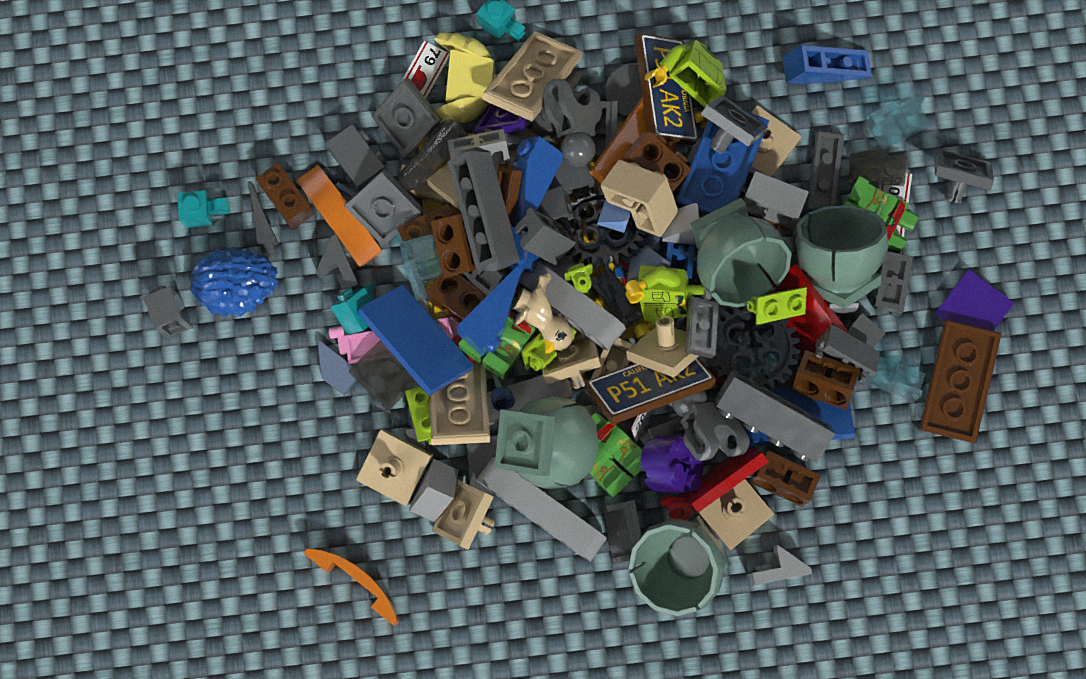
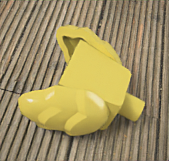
(468, 77)

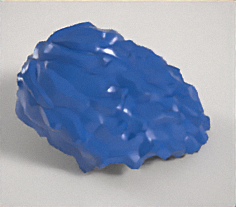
(233, 281)

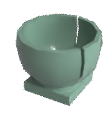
(842, 251)
(730, 254)
(547, 442)
(678, 567)

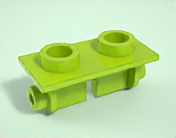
(580, 278)
(778, 305)
(534, 353)
(420, 411)

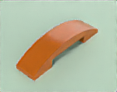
(331, 207)
(382, 605)

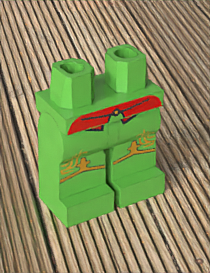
(887, 207)
(508, 353)
(618, 447)

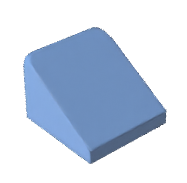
(614, 217)

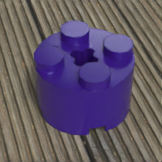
(671, 465)

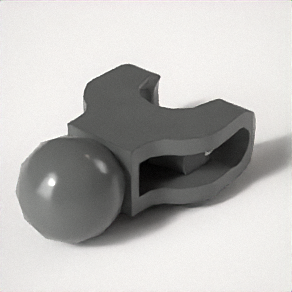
(573, 120)
(708, 426)

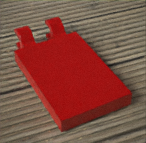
(817, 315)
(715, 484)

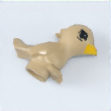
(537, 311)

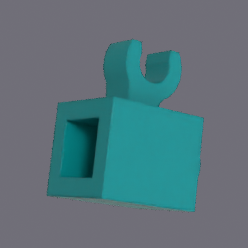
(499, 18)
(198, 208)
(348, 306)

